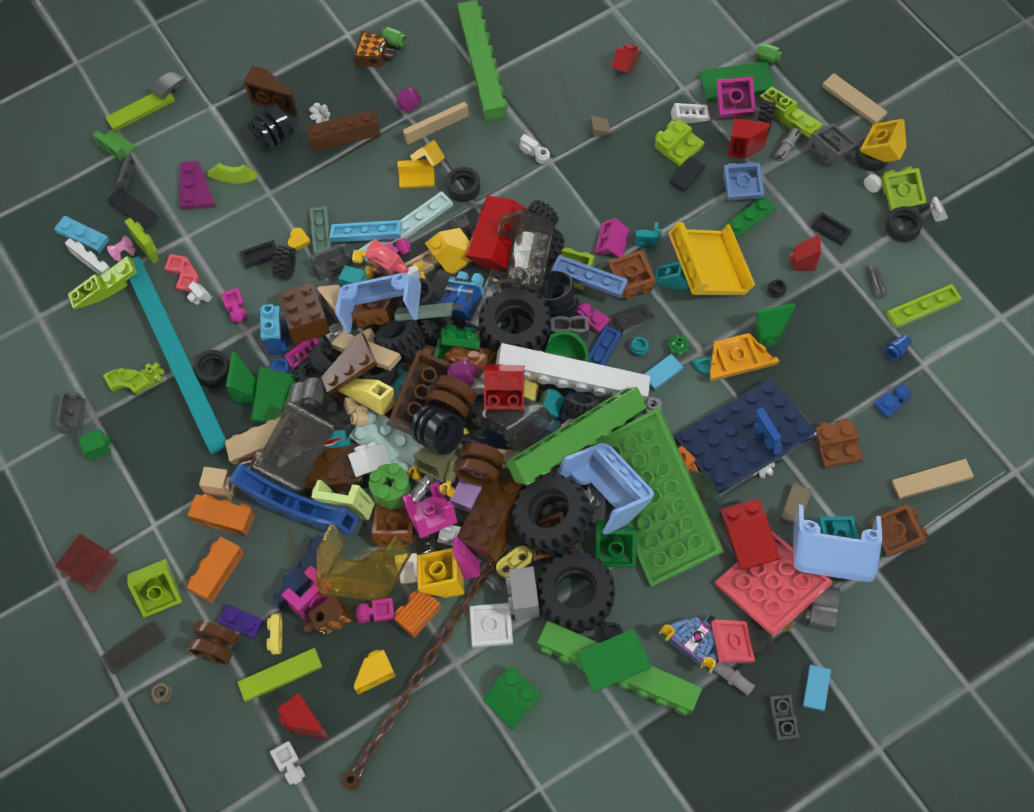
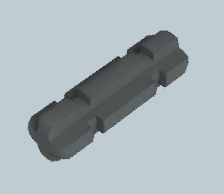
(876, 280)

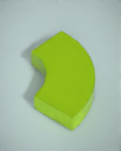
(232, 175)
(127, 378)

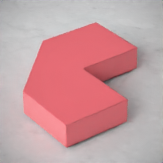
(181, 266)

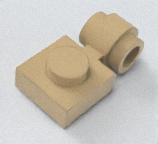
(358, 412)

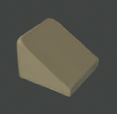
(599, 126)

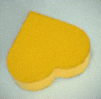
(298, 239)

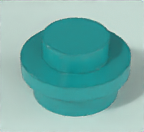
(639, 346)

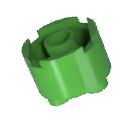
(387, 476)

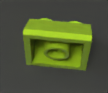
(154, 588)

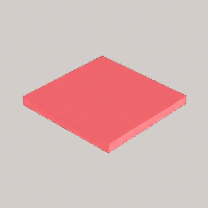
(773, 591)

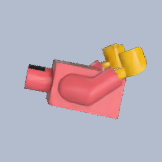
(381, 258)

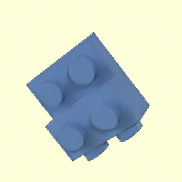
(743, 181)

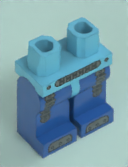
(464, 295)
(273, 330)

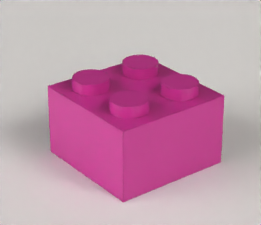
(735, 97)

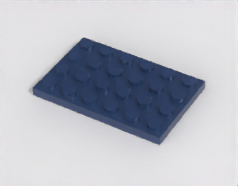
(727, 440)

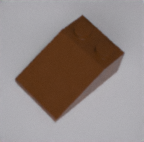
(265, 89)

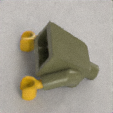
(437, 466)

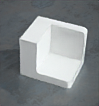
(409, 573)

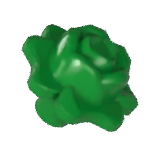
(679, 344)

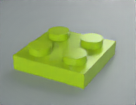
(143, 241)

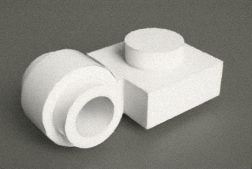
(531, 147)
(285, 759)

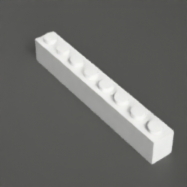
(572, 373)

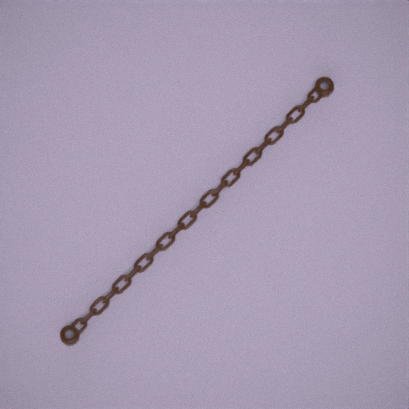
(355, 784)

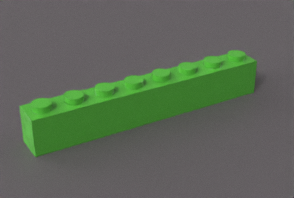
(481, 60)
(575, 435)
(650, 683)

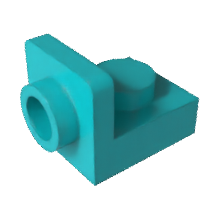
(648, 238)

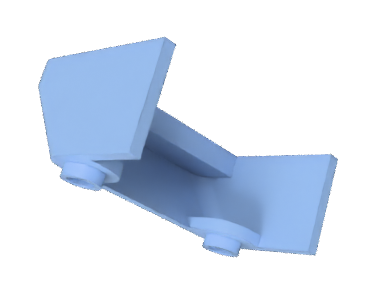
(378, 289)
(613, 479)
(835, 554)

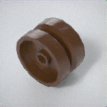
(452, 396)
(479, 464)
(212, 642)

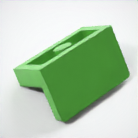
(114, 144)

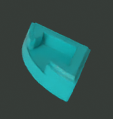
(703, 365)

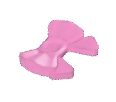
(125, 244)

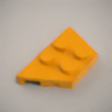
(738, 356)

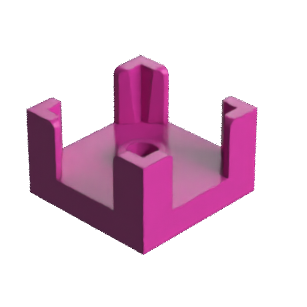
(430, 514)
(309, 600)

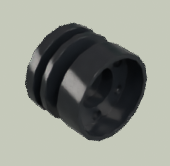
(270, 126)
(559, 294)
(437, 429)

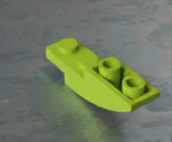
(788, 113)
(103, 286)

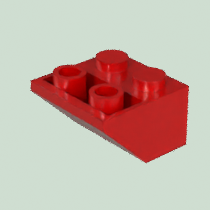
(747, 138)
(504, 387)

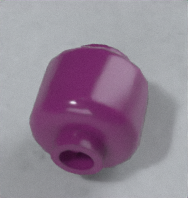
(408, 99)
(463, 371)

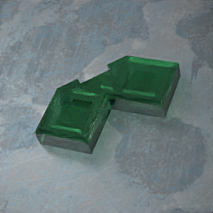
(710, 497)

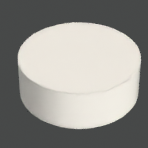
(873, 183)

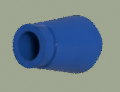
(897, 347)

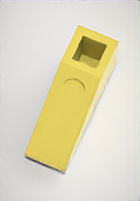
(371, 394)

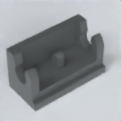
(331, 261)
(70, 413)

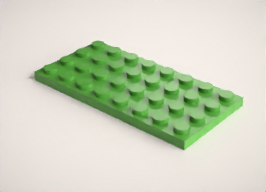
(674, 525)

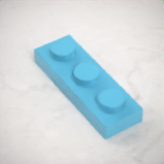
(78, 232)

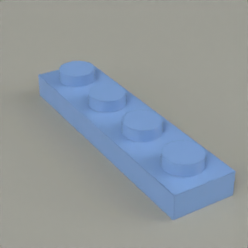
(591, 276)

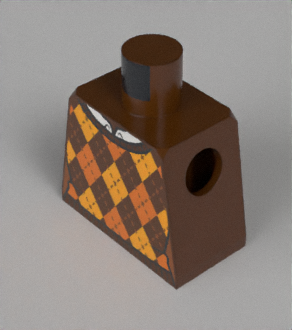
(372, 50)
(329, 617)

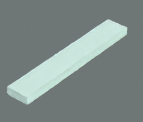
(418, 218)

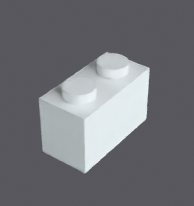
(368, 458)

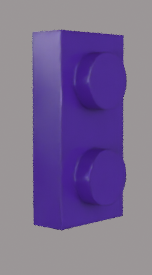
(241, 621)

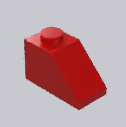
(806, 255)

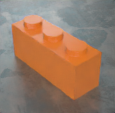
(221, 514)
(215, 569)

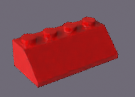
(487, 246)

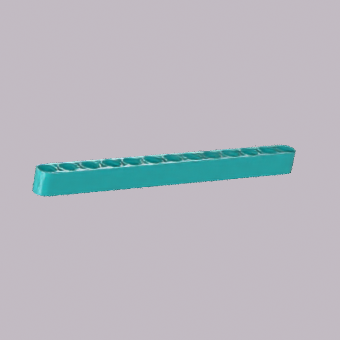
(177, 359)

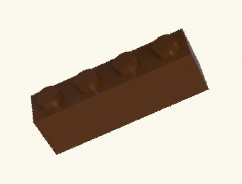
(343, 130)

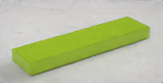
(137, 111)
(923, 306)
(280, 675)

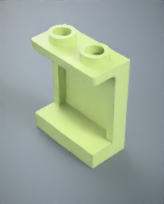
(356, 502)

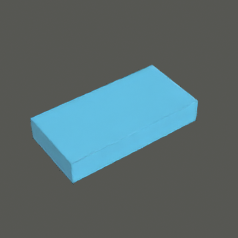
(664, 372)
(816, 688)

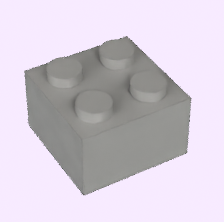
(524, 597)

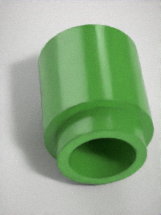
(394, 37)
(768, 53)

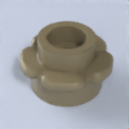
(157, 689)

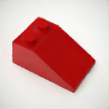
(749, 534)

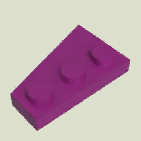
(194, 188)

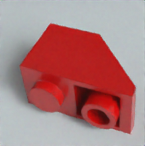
(626, 57)

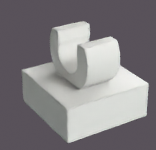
(199, 293)
(335, 330)
(448, 534)

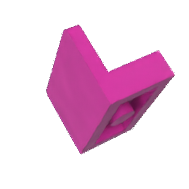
(612, 238)

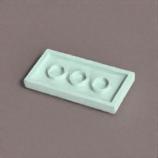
(398, 444)

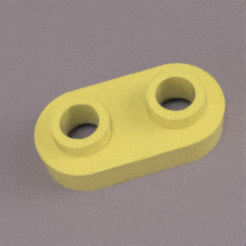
(512, 561)
(275, 627)

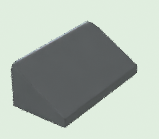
(125, 173)

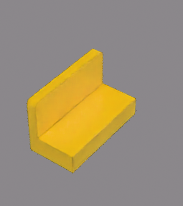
(431, 151)
(416, 174)

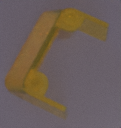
(358, 578)

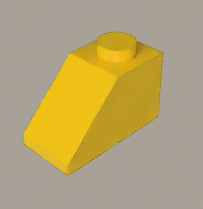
(373, 671)

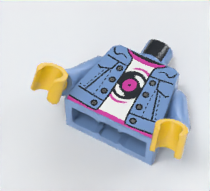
(694, 640)

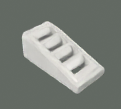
(678, 112)

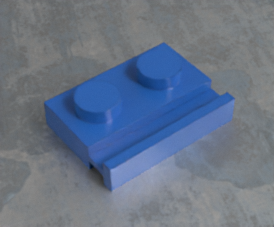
(768, 430)

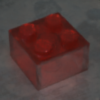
(86, 563)

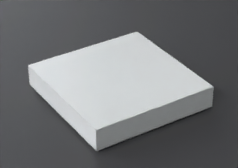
(491, 625)

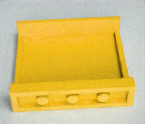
(711, 261)

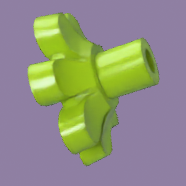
(153, 372)

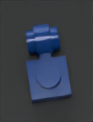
(889, 404)

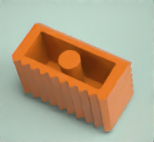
(417, 612)

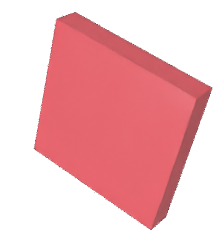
(732, 641)

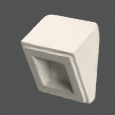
(938, 210)

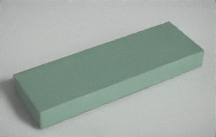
(320, 229)
(425, 311)

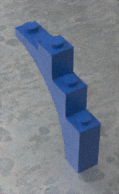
(292, 505)

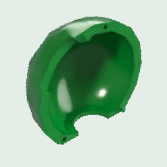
(567, 345)

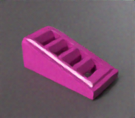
(300, 348)
(466, 559)

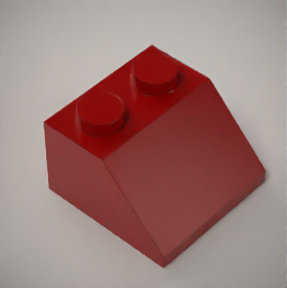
(299, 718)

